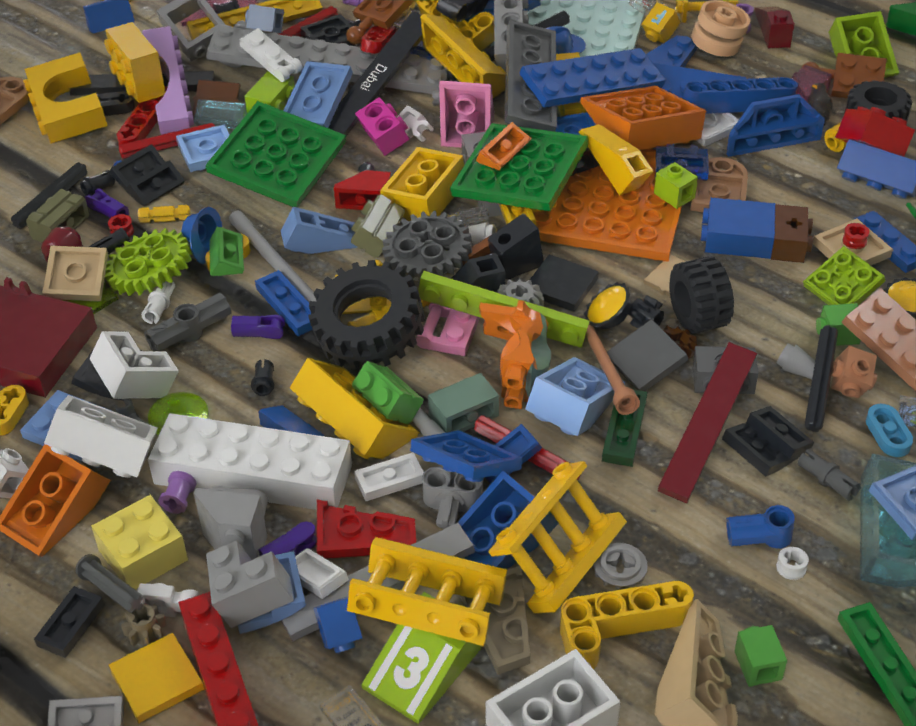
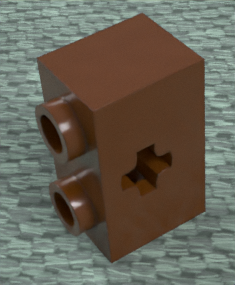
(792, 233)

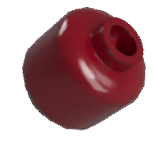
(60, 237)

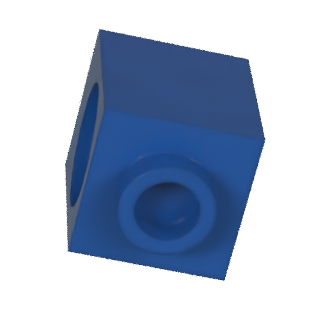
(337, 625)

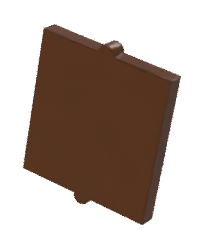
(216, 92)

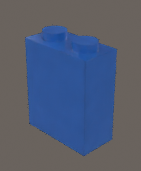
(739, 227)

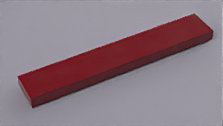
(707, 423)

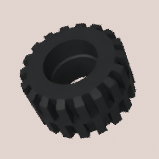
(882, 96)
(701, 294)

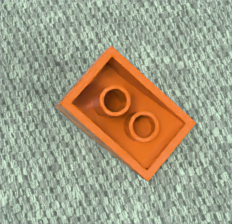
(51, 500)

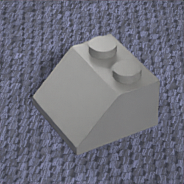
(230, 518)

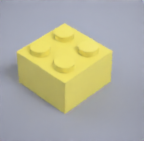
(140, 542)

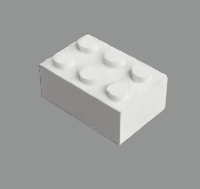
(100, 436)
(556, 695)

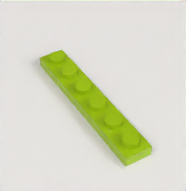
(467, 299)

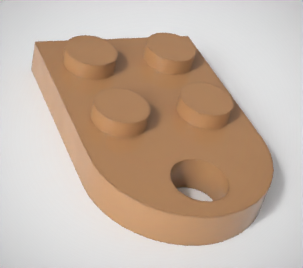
(12, 96)
(721, 183)

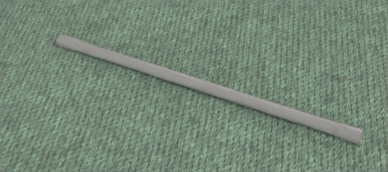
(246, 227)

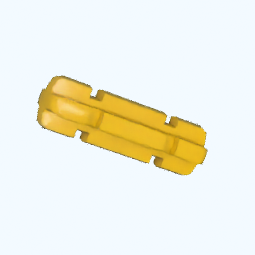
(163, 213)

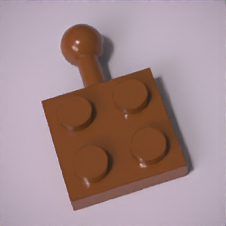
(376, 12)
(853, 70)

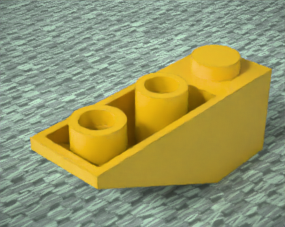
(618, 159)

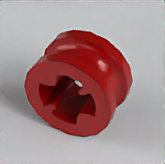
(121, 221)
(855, 236)

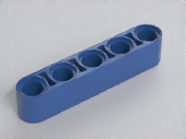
(736, 94)

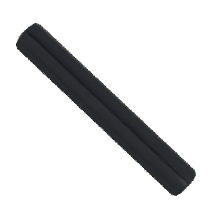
(64, 182)
(821, 379)

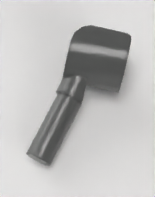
(129, 410)

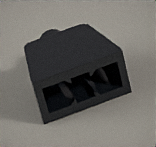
(517, 246)

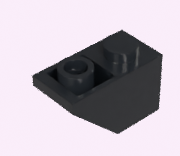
(482, 272)

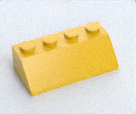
(460, 54)
(331, 395)

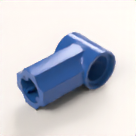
(772, 528)

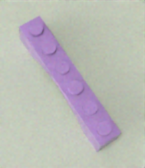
(173, 107)

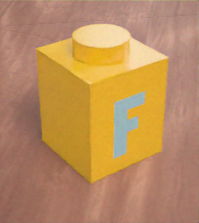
(660, 23)

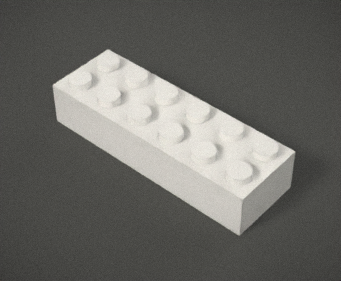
(281, 463)

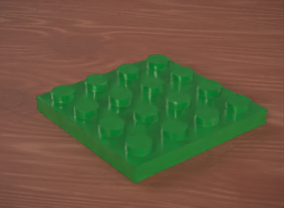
(276, 154)
(530, 178)

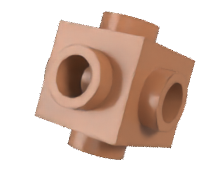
(854, 372)

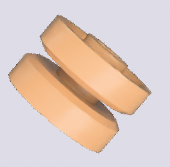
(720, 28)

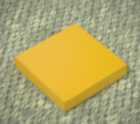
(156, 677)

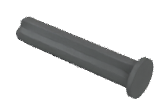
(91, 569)

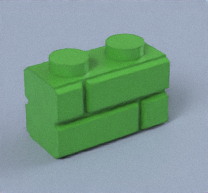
(387, 392)

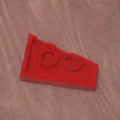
(351, 532)

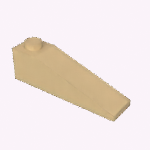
(694, 679)

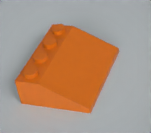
(646, 116)

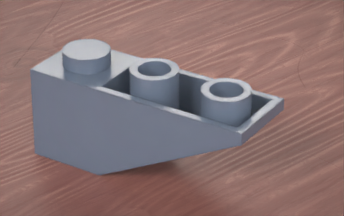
(264, 18)

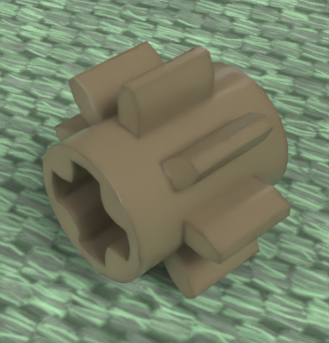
(144, 625)

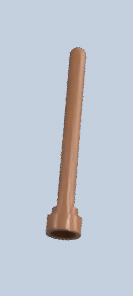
(624, 398)

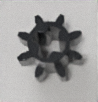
(645, 310)

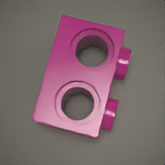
(383, 126)

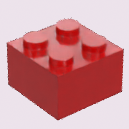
(875, 130)

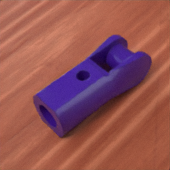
(105, 204)
(258, 326)
(295, 540)

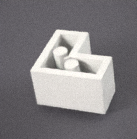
(130, 371)

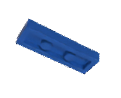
(903, 249)
(285, 301)

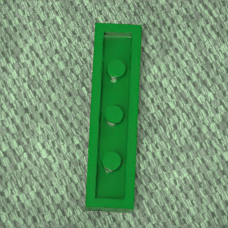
(883, 658)

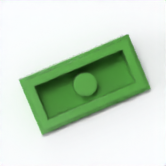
(226, 252)

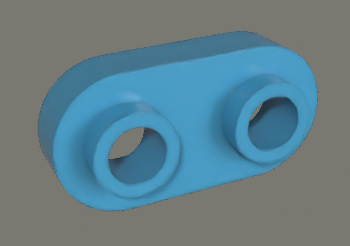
(889, 430)

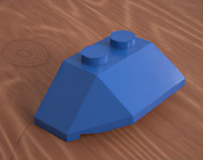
(775, 125)

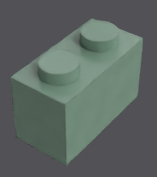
(463, 403)

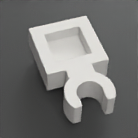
(415, 122)
(164, 597)

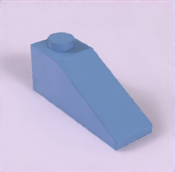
(316, 232)

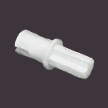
(157, 303)

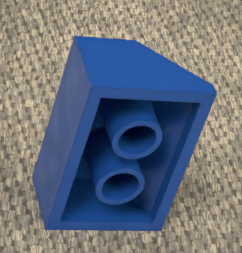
(878, 169)

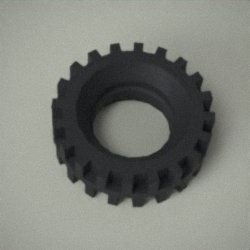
(370, 342)

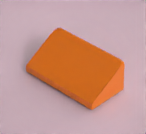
(503, 147)

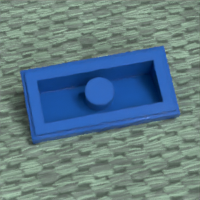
(107, 14)
(283, 419)

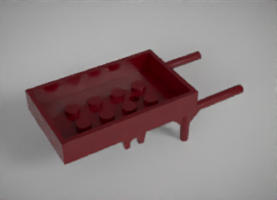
(39, 337)

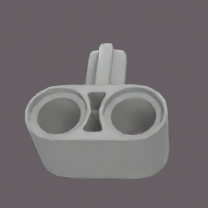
(449, 494)

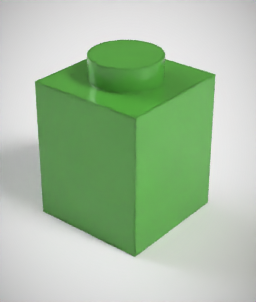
(833, 316)
(760, 655)

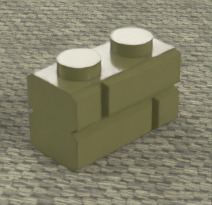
(58, 211)
(378, 220)

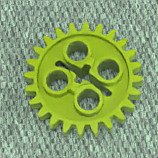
(148, 262)

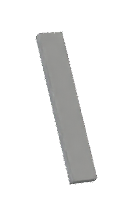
(448, 541)

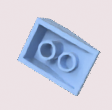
(571, 396)

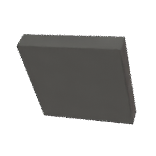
(647, 356)

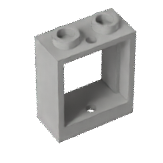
(181, 9)

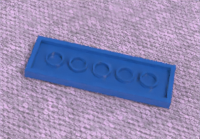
(573, 78)

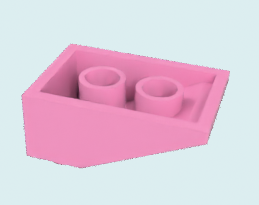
(464, 110)

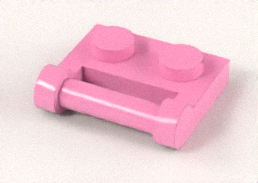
(455, 334)

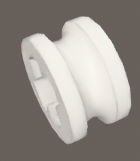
(789, 571)

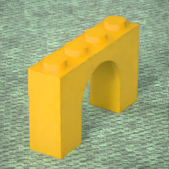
(65, 118)

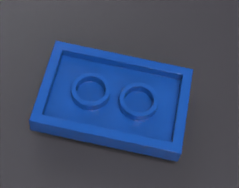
(465, 455)

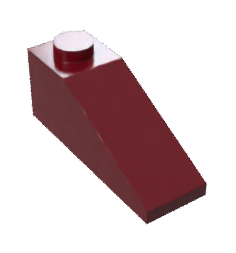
(776, 26)

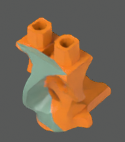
(526, 348)

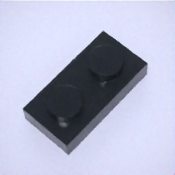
(69, 622)

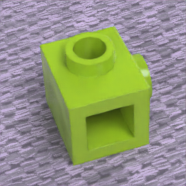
(675, 185)

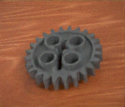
(428, 245)

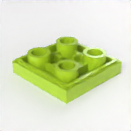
(844, 279)

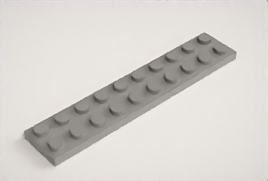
(414, 75)

